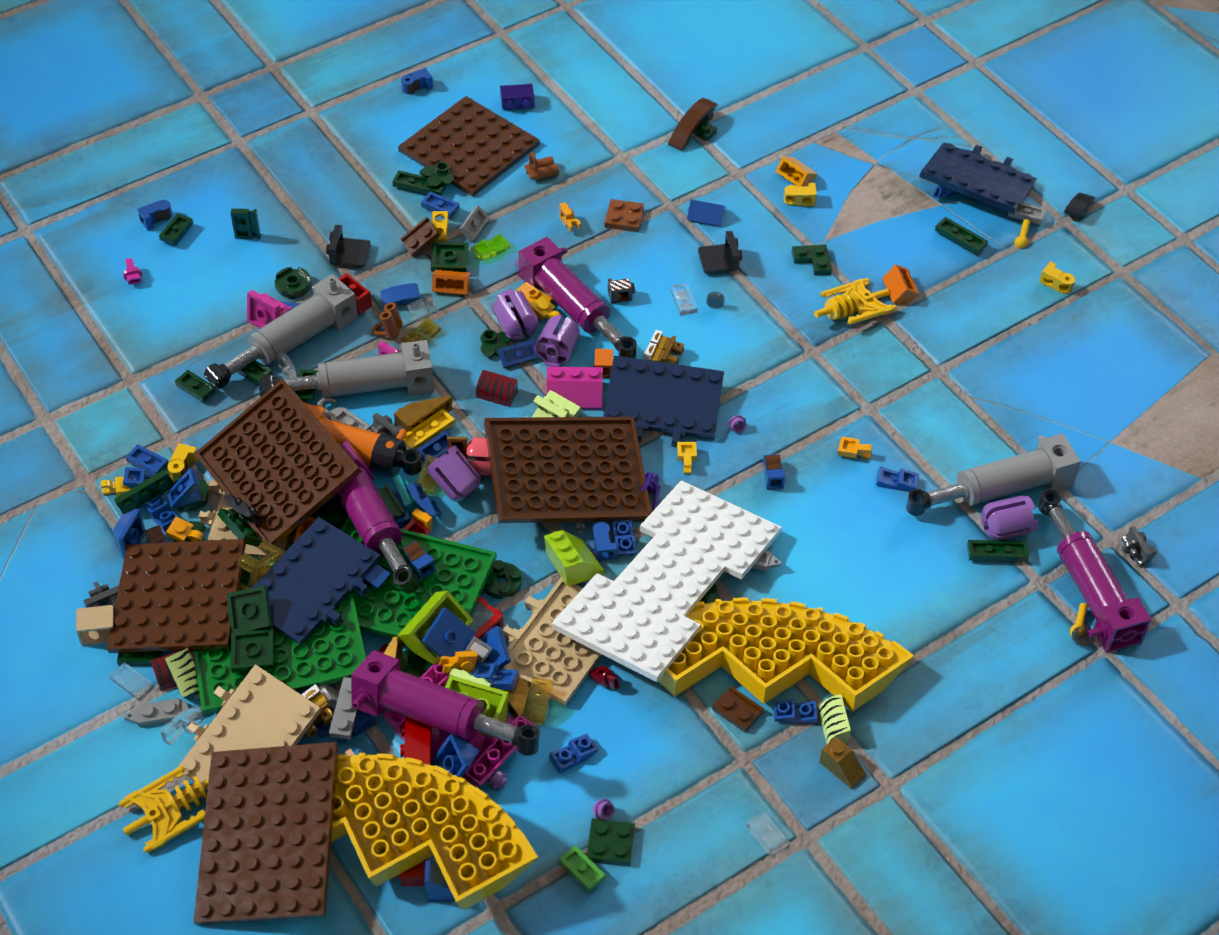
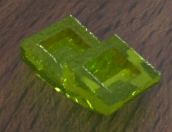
(492, 248)

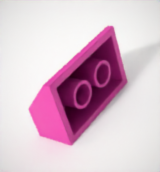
(577, 385)

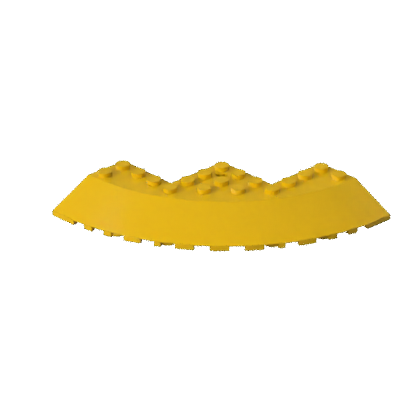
(778, 644)
(412, 810)

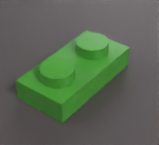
(582, 868)

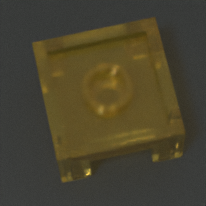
(259, 567)

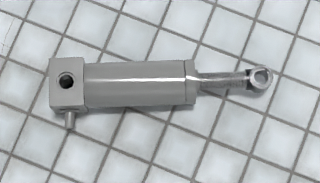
(330, 305)
(367, 374)
(1051, 465)

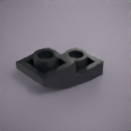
(1079, 204)
(248, 513)

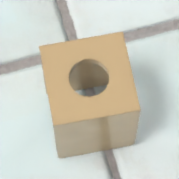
(94, 624)

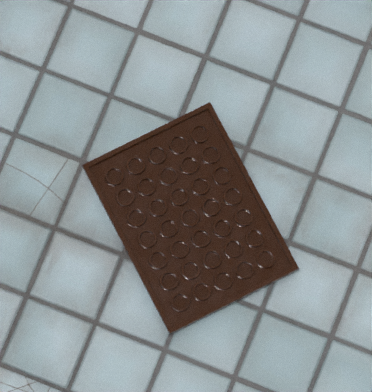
(278, 462)
(566, 469)
(267, 834)

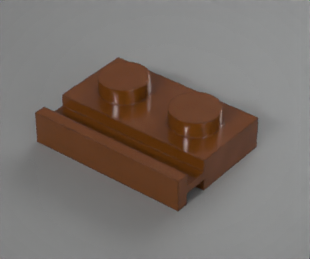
(420, 237)
(738, 709)

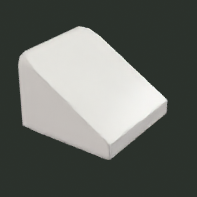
(330, 694)

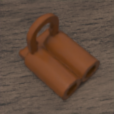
(541, 168)
(390, 321)

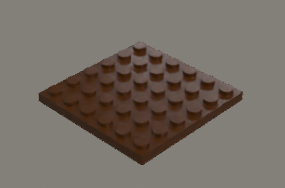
(472, 143)
(175, 596)

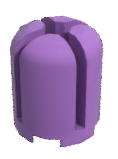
(506, 313)
(557, 341)
(455, 475)
(1009, 518)

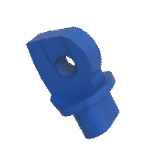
(941, 192)

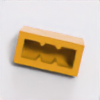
(795, 171)

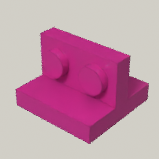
(263, 308)

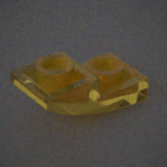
(425, 331)
(427, 482)
(538, 700)

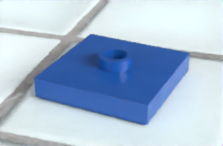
(448, 635)
(499, 652)

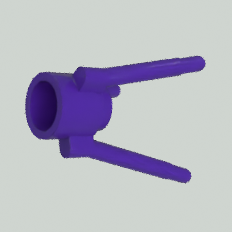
(652, 485)

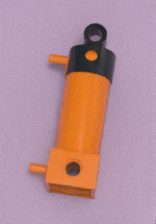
(379, 451)

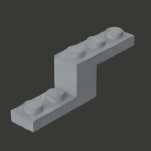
(344, 714)

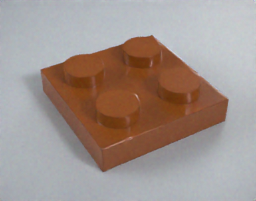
(624, 215)

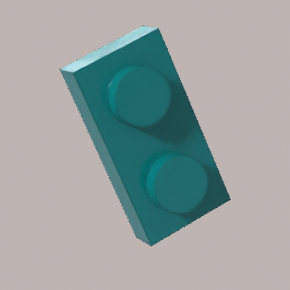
(406, 497)

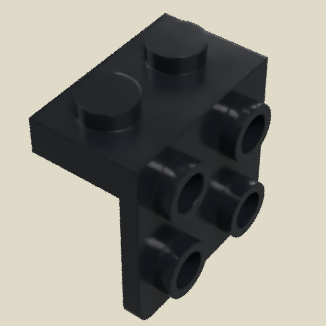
(347, 250)
(721, 257)

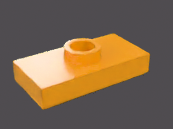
(532, 293)

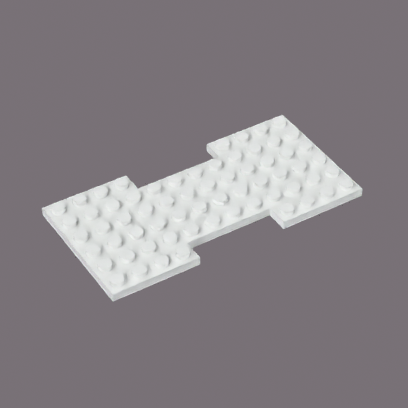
(645, 610)

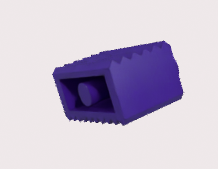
(517, 96)

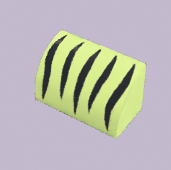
(183, 671)
(834, 719)

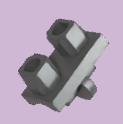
(384, 425)
(1136, 545)
(101, 595)

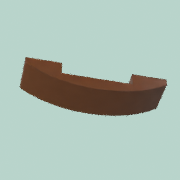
(689, 123)

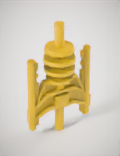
(854, 299)
(163, 808)

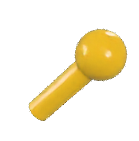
(1021, 241)
(1080, 617)

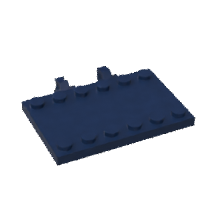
(979, 177)
(665, 397)
(315, 579)

